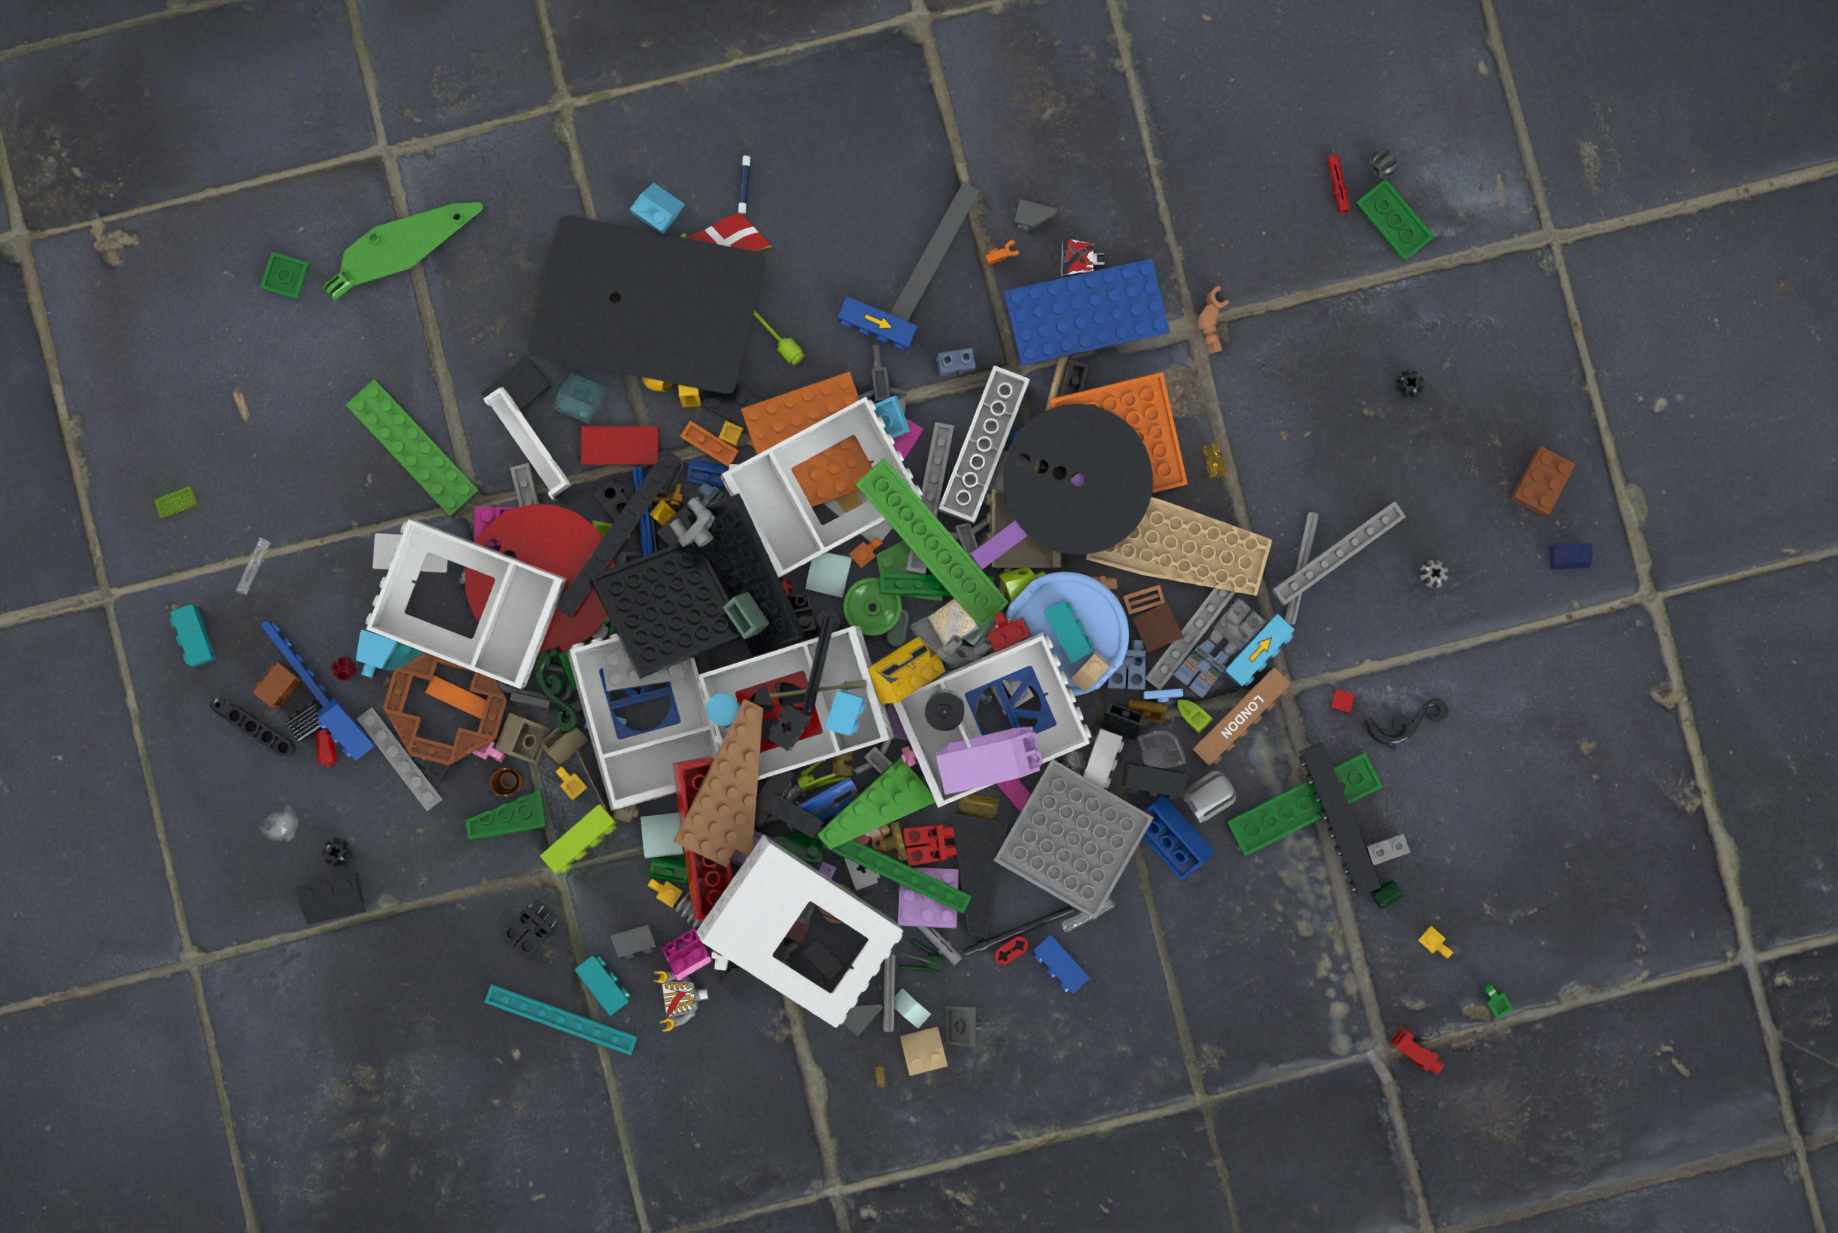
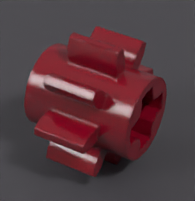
(343, 668)

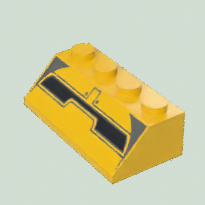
(905, 671)

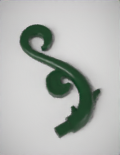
(551, 693)

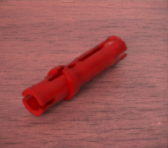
(1342, 202)

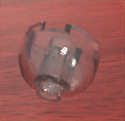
(281, 824)

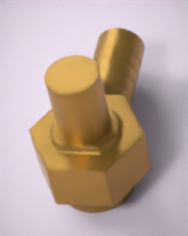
(674, 499)

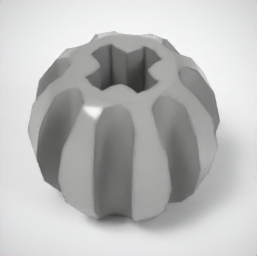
(1439, 575)

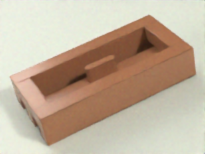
(1159, 595)

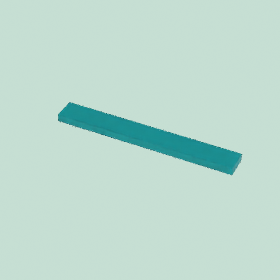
(561, 1019)

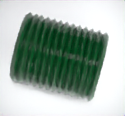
(1386, 894)

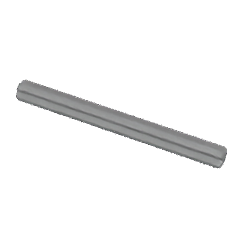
(1303, 559)

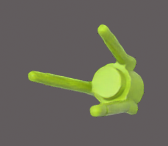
(809, 782)

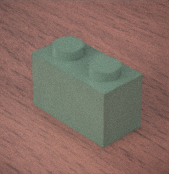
(746, 615)

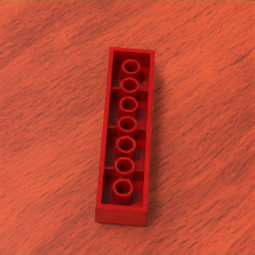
(705, 877)

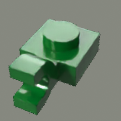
(1497, 1003)

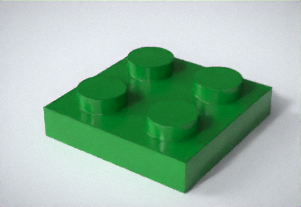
(284, 275)

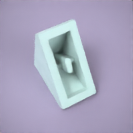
(910, 1008)

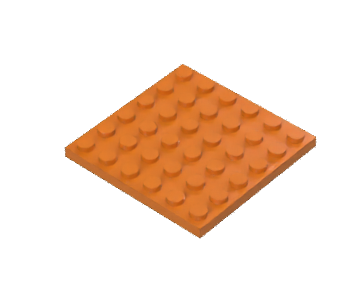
(1147, 410)
(830, 472)

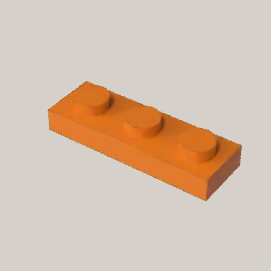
(709, 444)

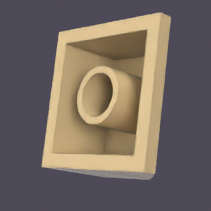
(923, 1051)

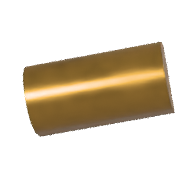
(1153, 710)

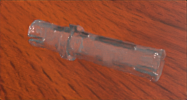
(263, 546)

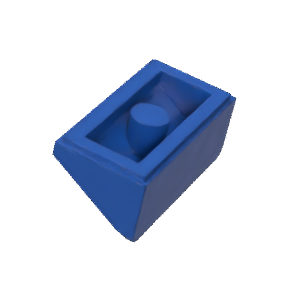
(706, 472)

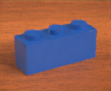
(344, 729)
(1060, 964)

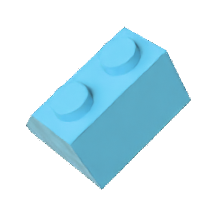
(657, 208)
(845, 713)

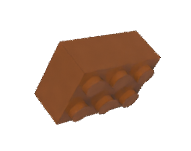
(1542, 481)

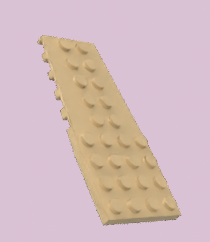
(1190, 549)

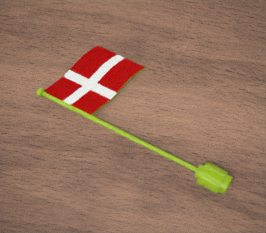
(739, 233)

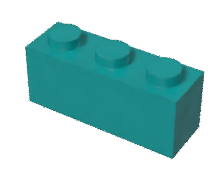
(1069, 630)
(192, 636)
(603, 984)

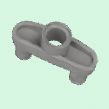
(699, 530)
(957, 655)

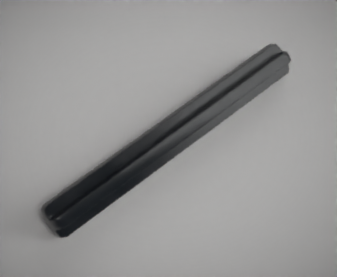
(818, 663)

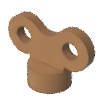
(878, 834)

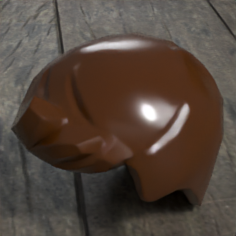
(506, 781)

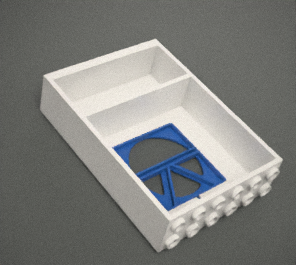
(1031, 662)
(633, 762)

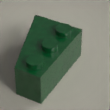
(803, 847)

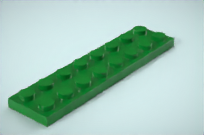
(1298, 807)

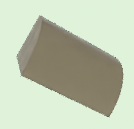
(562, 744)

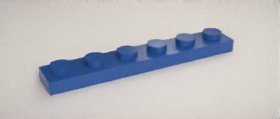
(296, 661)

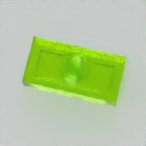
(175, 502)

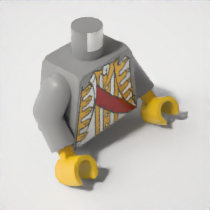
(679, 998)

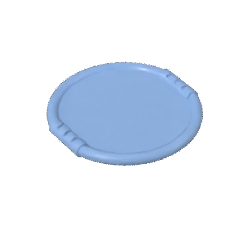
(1093, 604)

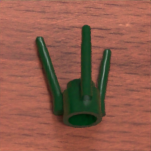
(932, 961)

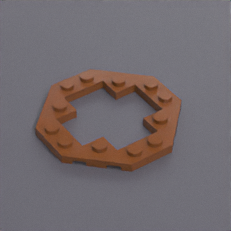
(408, 725)

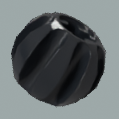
(1403, 381)
(341, 855)

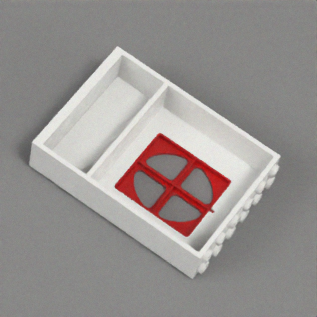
(845, 661)

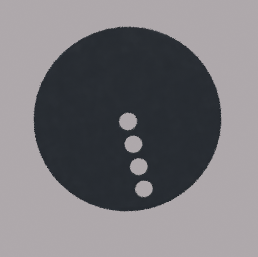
(1114, 488)

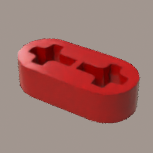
(1014, 954)

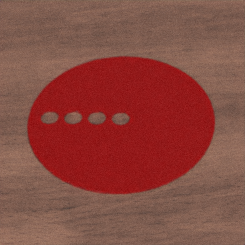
(554, 542)

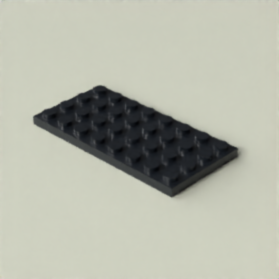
(745, 567)

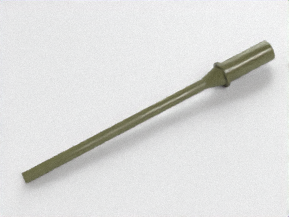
(846, 686)

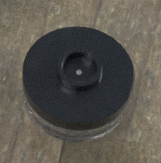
(944, 710)

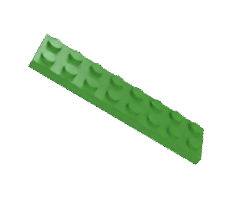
(412, 448)

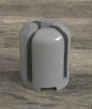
(1209, 795)

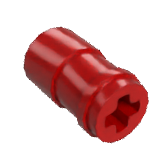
(325, 748)

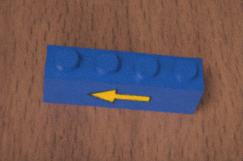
(877, 323)

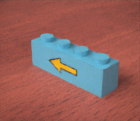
(1259, 650)

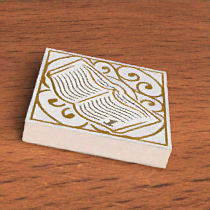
(952, 620)

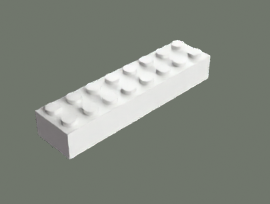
(983, 445)

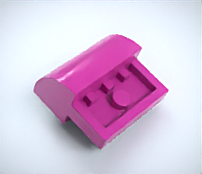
(483, 517)
(686, 954)

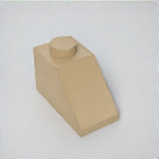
(1090, 671)

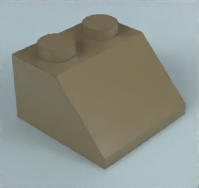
(522, 738)

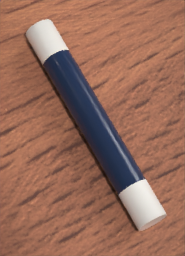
(744, 184)

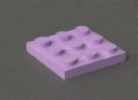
(923, 911)

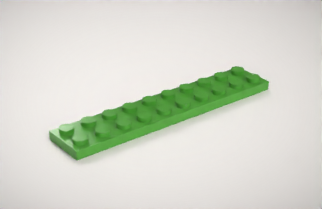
(931, 542)

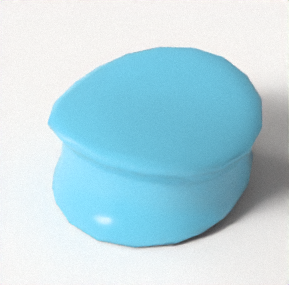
(722, 709)

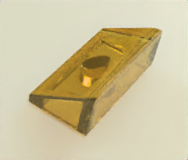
(978, 806)

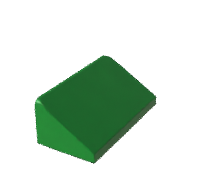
(669, 869)

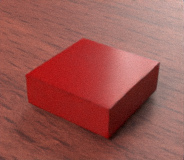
(1342, 700)

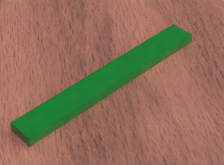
(903, 874)

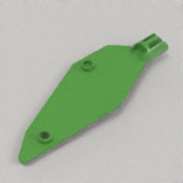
(398, 245)

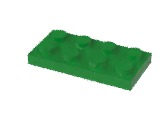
(1394, 220)

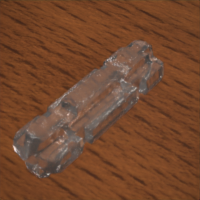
(1379, 1065)

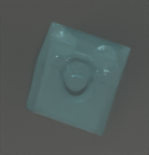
(579, 397)

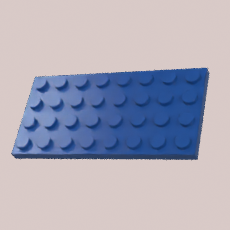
(1086, 312)

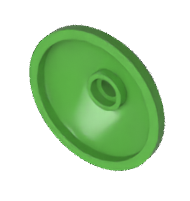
(857, 610)

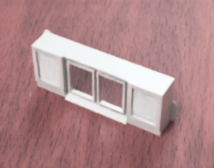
(528, 441)

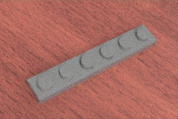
(399, 759)

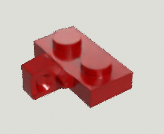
(1007, 631)

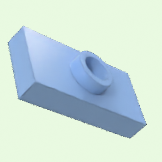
(1162, 695)

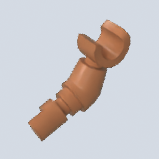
(1208, 318)

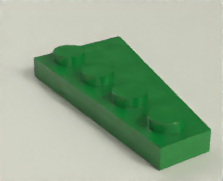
(515, 817)

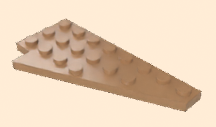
(726, 802)

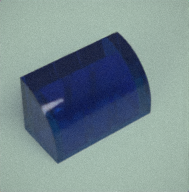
(1571, 556)

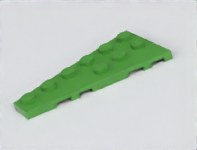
(886, 799)

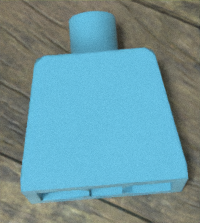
(374, 651)

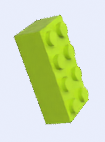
(578, 839)

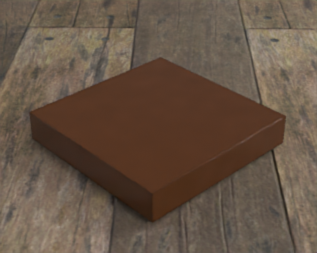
(1157, 627)

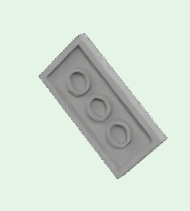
(621, 674)

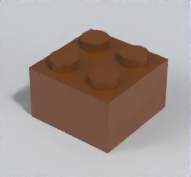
(277, 685)

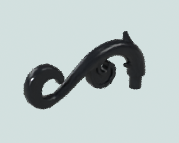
(1391, 740)

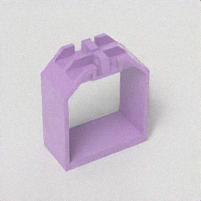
(990, 759)

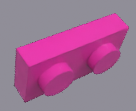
(906, 441)
(1015, 792)

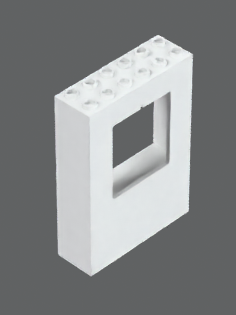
(780, 506)
(510, 624)
(765, 904)

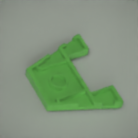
(895, 561)

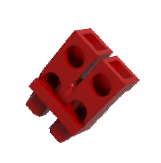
(934, 844)
(1424, 1057)

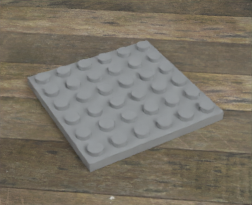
(1073, 839)

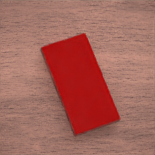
(619, 445)

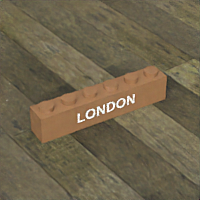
(1241, 716)

